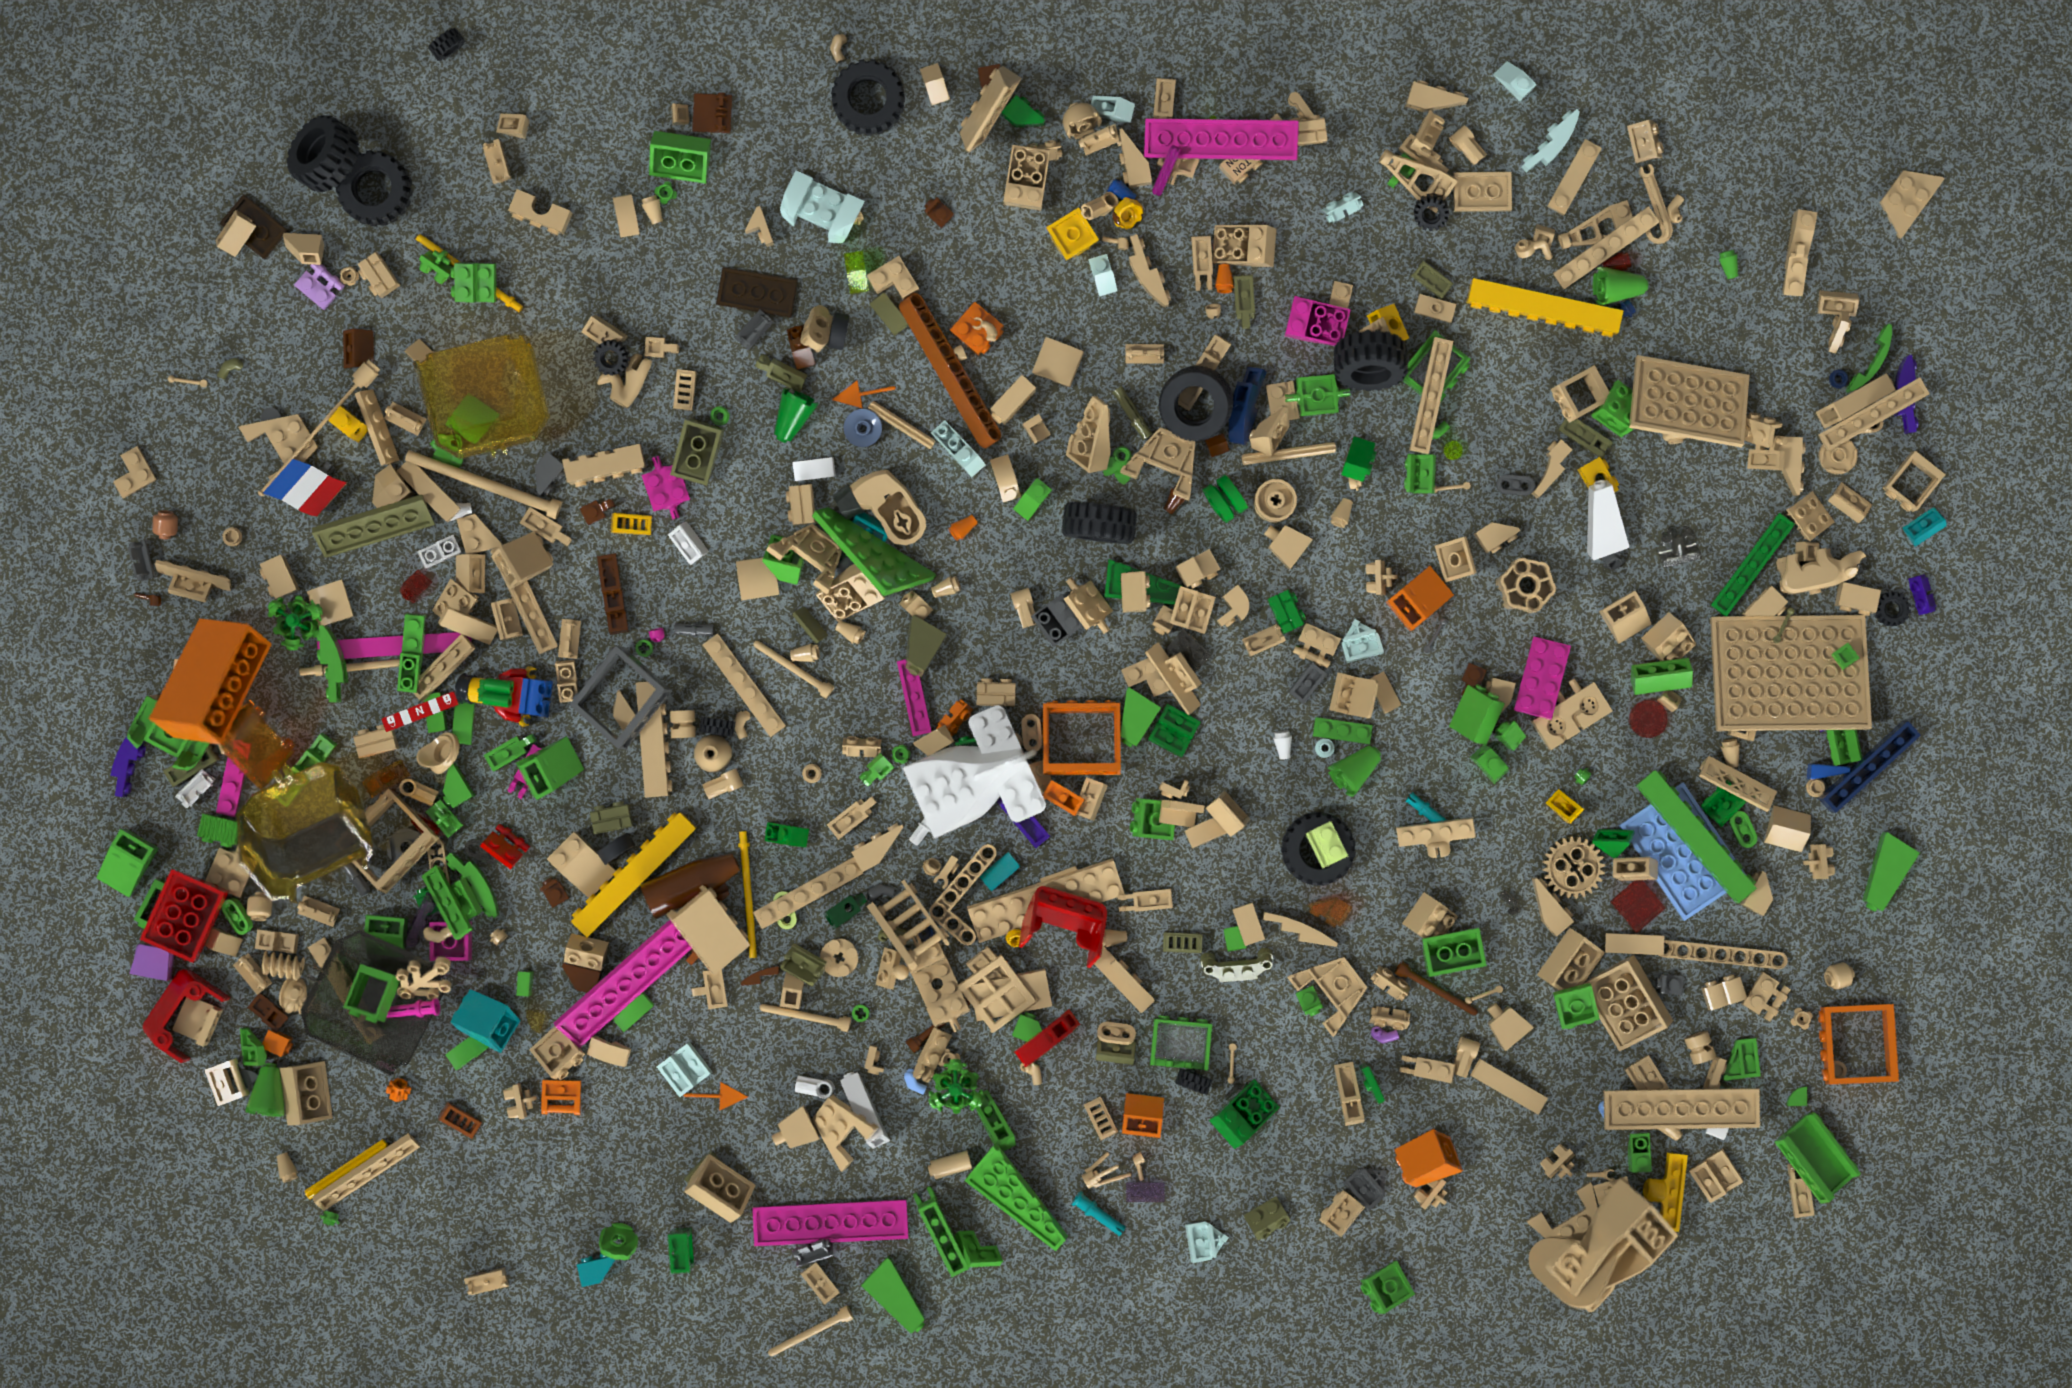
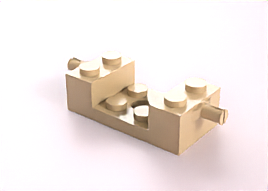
(948, 1001)

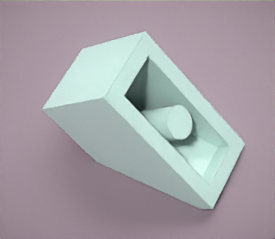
(1515, 80)
(1113, 108)

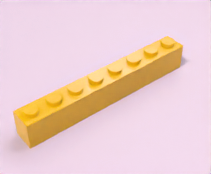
(1544, 306)
(636, 871)

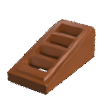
(456, 1110)

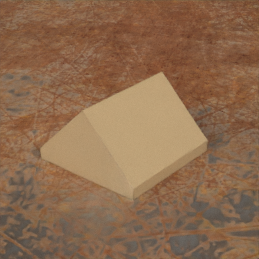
(1455, 559)
(1228, 813)
(1788, 829)

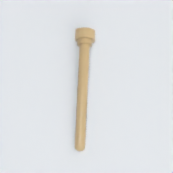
(824, 688)
(841, 1023)
(843, 1315)

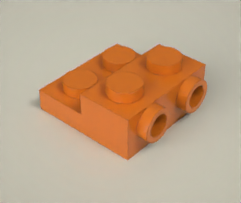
(973, 338)

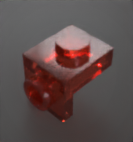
(415, 586)

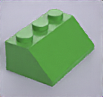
(679, 157)
(1453, 952)

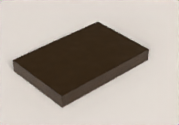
(267, 230)

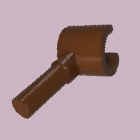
(155, 600)

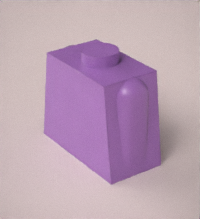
(152, 962)

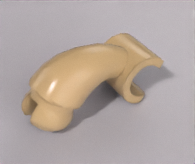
(990, 329)

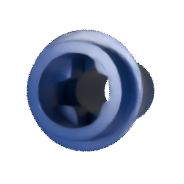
(1120, 190)

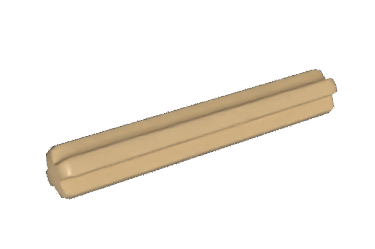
(901, 425)

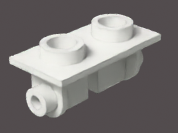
(194, 788)

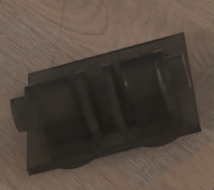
(1190, 648)

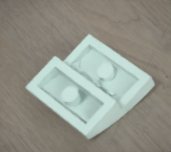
(684, 1069)

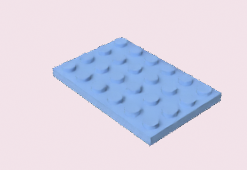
(1679, 871)

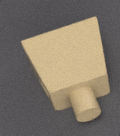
(1287, 544)
(1507, 1026)
(796, 1129)

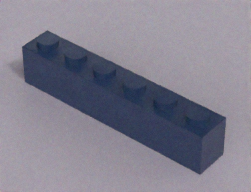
(1869, 767)

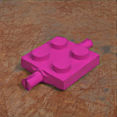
(664, 489)

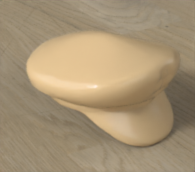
(439, 753)

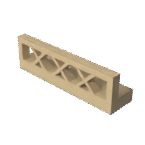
(1743, 783)

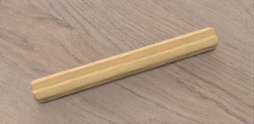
(1289, 453)

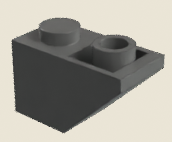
(547, 472)

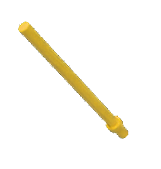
(509, 300)
(747, 893)

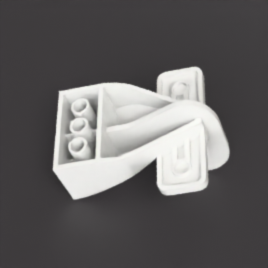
(967, 780)

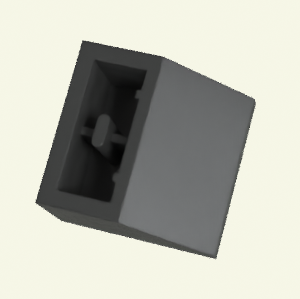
(1056, 621)

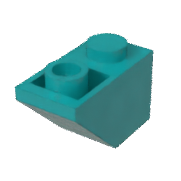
(594, 1270)

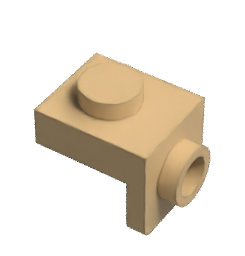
(915, 605)

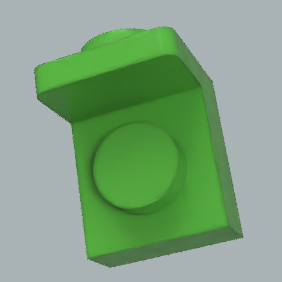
(1309, 1001)

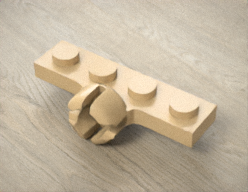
(1436, 834)

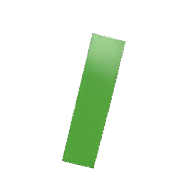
(316, 753)

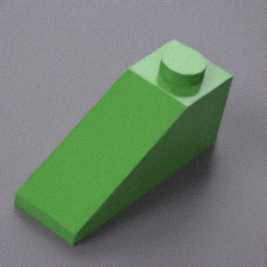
(995, 1123)

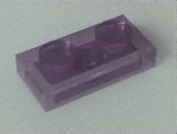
(1145, 1191)

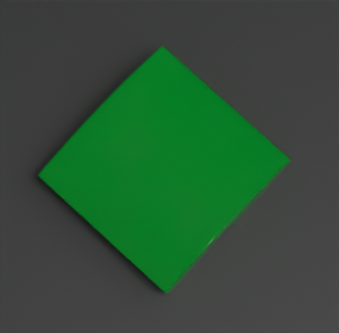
(1174, 730)

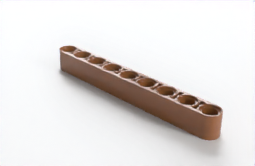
(950, 370)

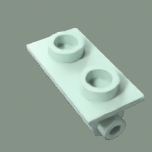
(1335, 209)

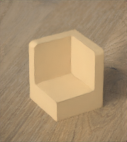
(1036, 429)

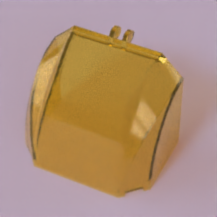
(483, 395)

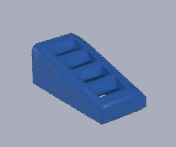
(1818, 771)

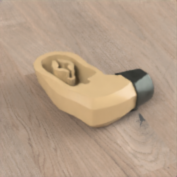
(889, 503)

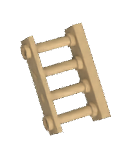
(890, 926)

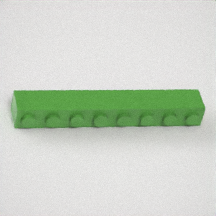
(1696, 837)

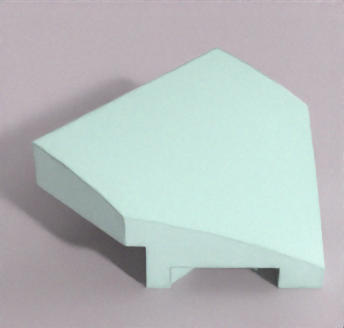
(1361, 643)
(1204, 1241)

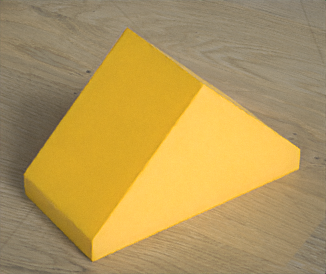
(1564, 806)

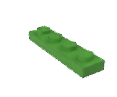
(447, 902)

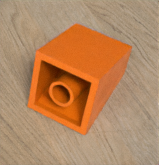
(1427, 1158)

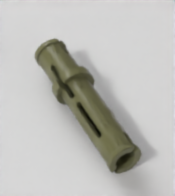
(1136, 419)

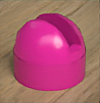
(657, 634)

